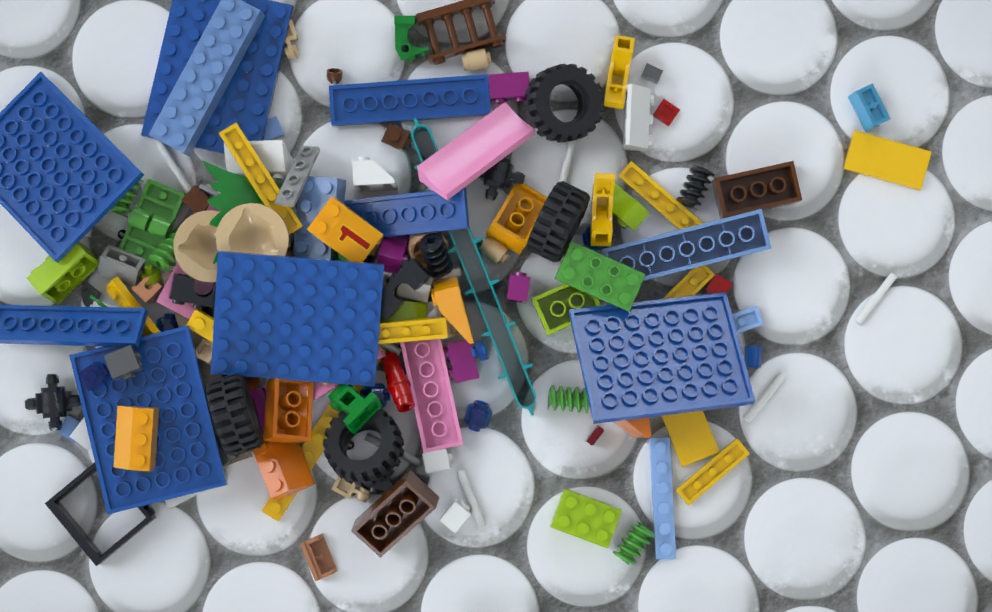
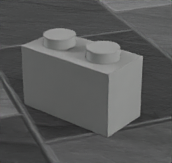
(123, 264)

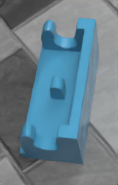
(869, 107)

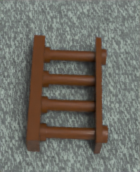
(446, 13)

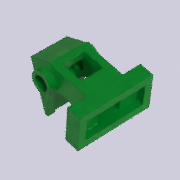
(402, 27)
(359, 410)

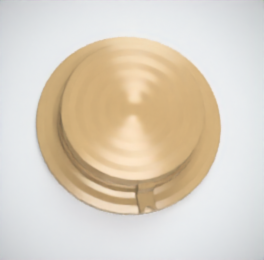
(252, 230)
(197, 247)

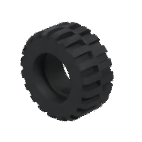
(588, 103)
(558, 221)
(234, 414)
(369, 469)

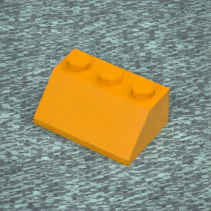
(136, 438)

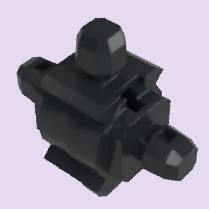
(500, 176)
(53, 402)

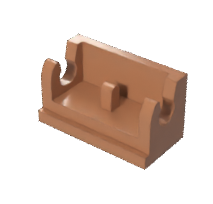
(149, 292)
(318, 557)

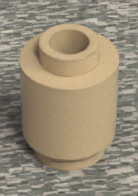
(476, 59)
(494, 251)

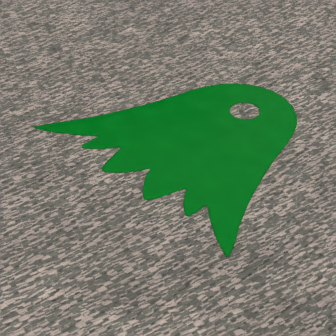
(234, 192)

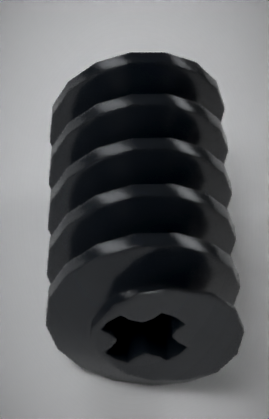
(694, 187)
(436, 255)

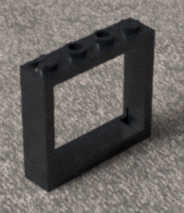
(78, 533)

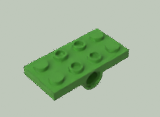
(151, 219)
(599, 276)

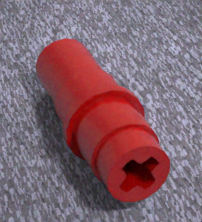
(397, 382)

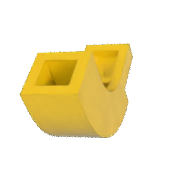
(618, 72)
(601, 209)

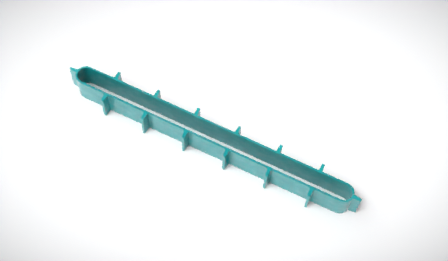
(415, 130)

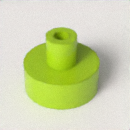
(154, 274)

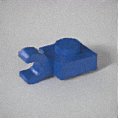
(480, 351)

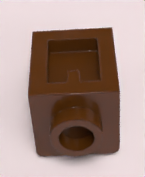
(397, 137)

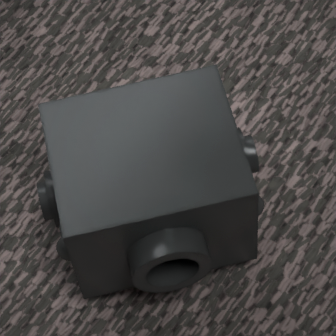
(124, 363)

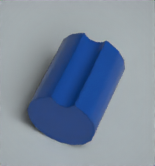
(753, 356)

